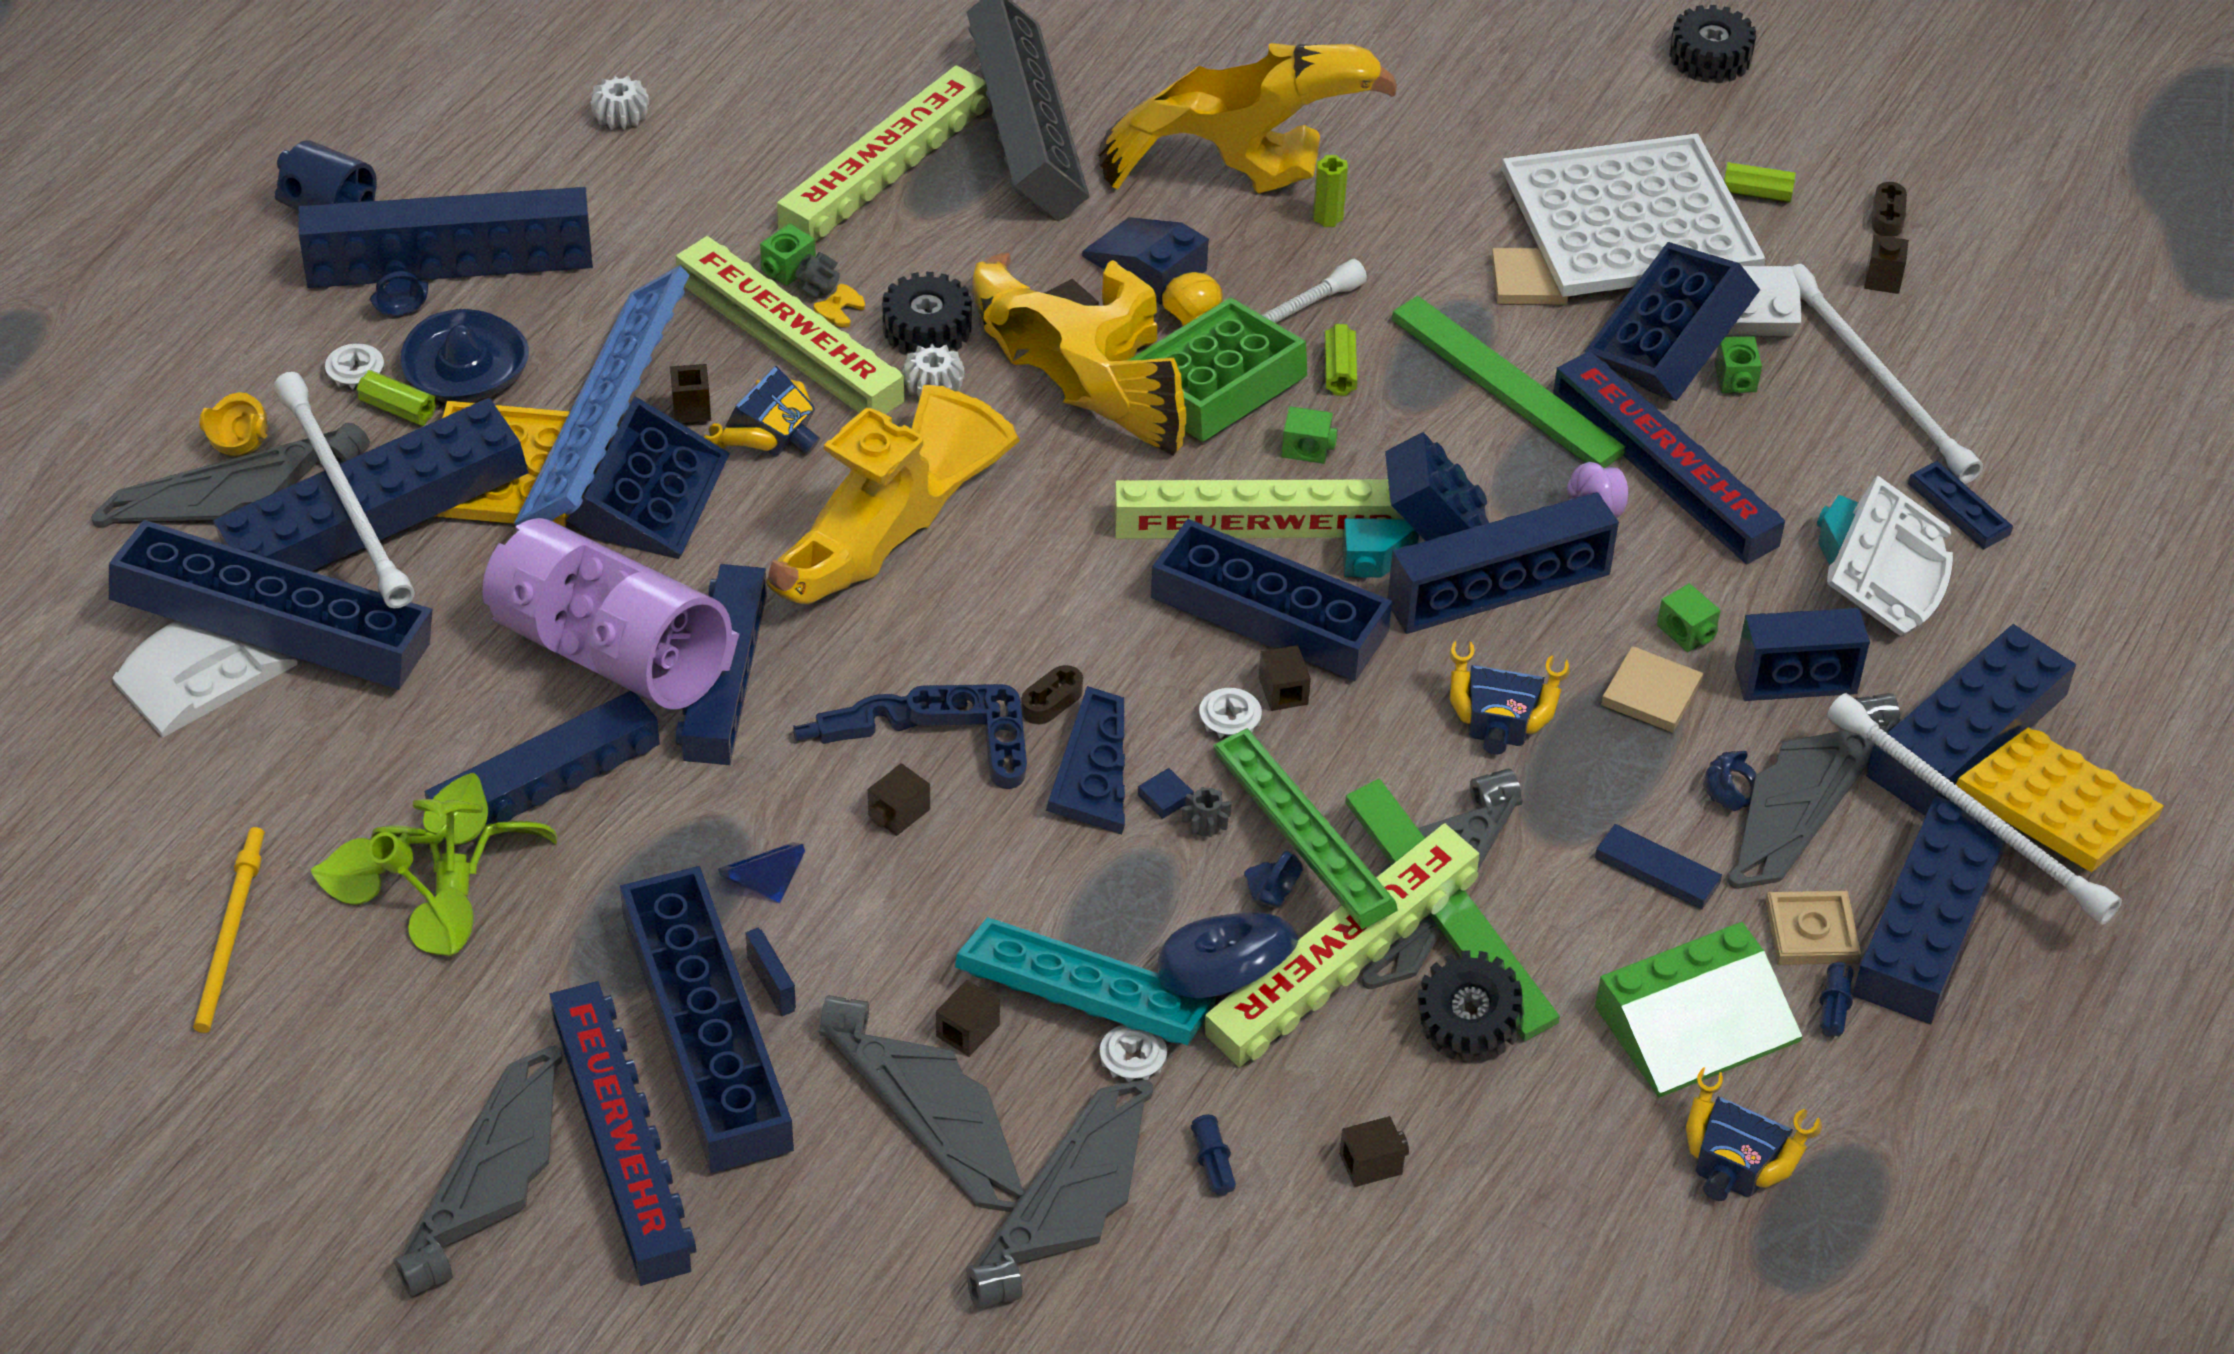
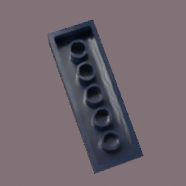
(1502, 562)
(1271, 599)
(1974, 714)
(1929, 913)

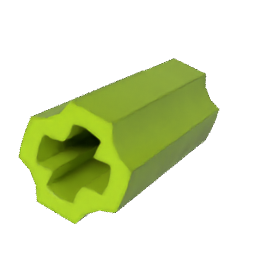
(1759, 181)
(1330, 190)
(1340, 359)
(396, 397)

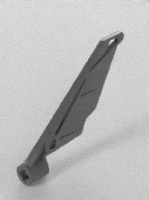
(226, 485)
(1801, 792)
(1495, 800)
(934, 1101)
(490, 1171)
(1069, 1197)

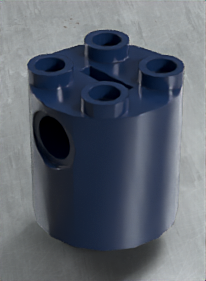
(322, 176)

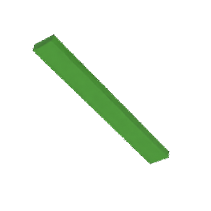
(1507, 383)
(1306, 829)
(1460, 918)

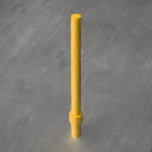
(246, 867)

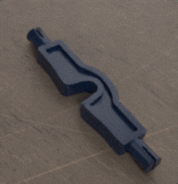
(859, 719)

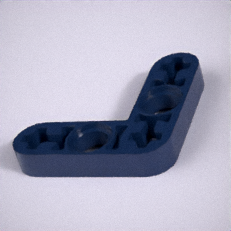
(984, 712)

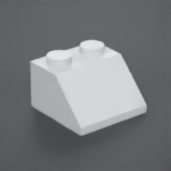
(1775, 307)

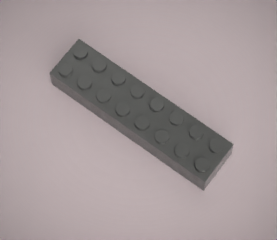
(1027, 107)

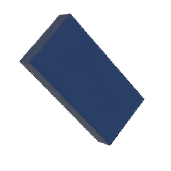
(770, 971)

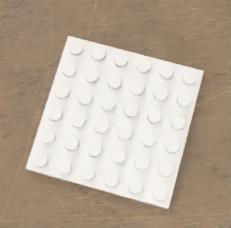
(1616, 206)

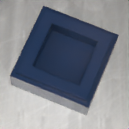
(1164, 793)

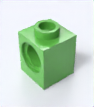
(784, 252)
(1738, 365)
(1308, 435)
(1688, 617)

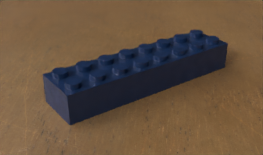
(445, 236)
(393, 483)
(269, 604)
(706, 1020)

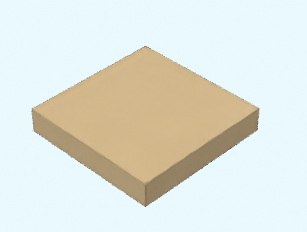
(1524, 277)
(1652, 689)
(1812, 927)

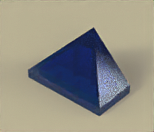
(766, 872)

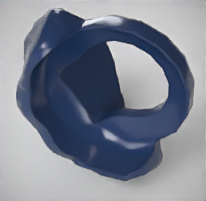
(400, 295)
(1719, 781)
(1273, 881)

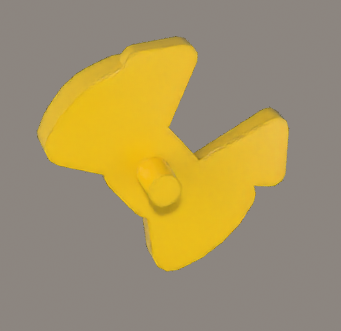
(832, 306)

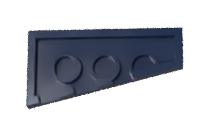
(1093, 764)

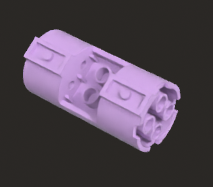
(609, 613)

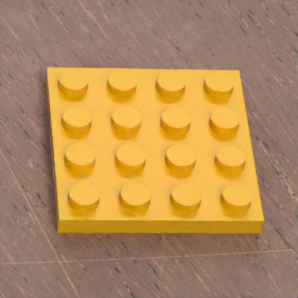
(537, 433)
(2060, 798)

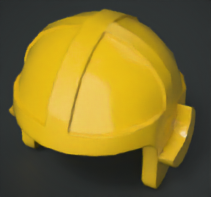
(1191, 296)
(235, 424)

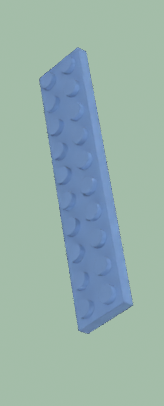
(603, 399)

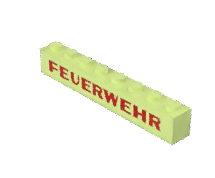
(884, 153)
(790, 328)
(1248, 506)
(1339, 949)

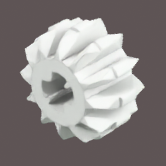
(619, 102)
(933, 367)

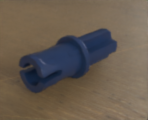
(1836, 999)
(1213, 1154)

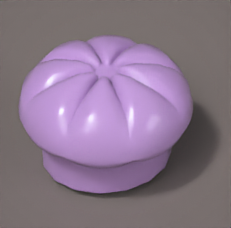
(1606, 481)

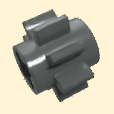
(817, 274)
(1206, 812)

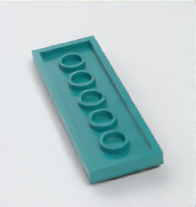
(1081, 980)

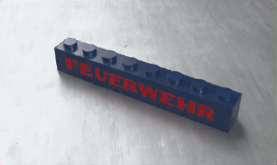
(1671, 458)
(621, 1134)

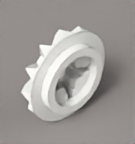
(343, 359)
(1240, 703)
(1123, 1039)

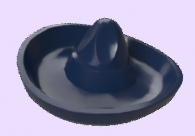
(463, 355)
(1223, 953)

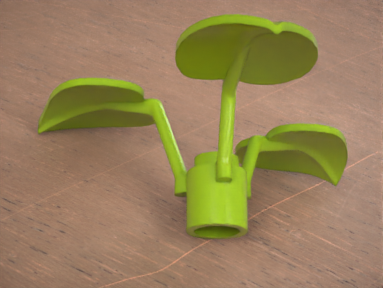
(453, 868)
(355, 870)

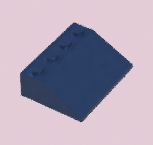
(1674, 319)
(650, 483)

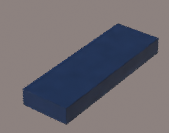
(1960, 505)
(1658, 866)

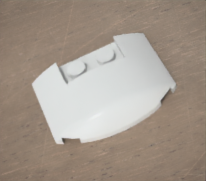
(1893, 559)
(191, 672)

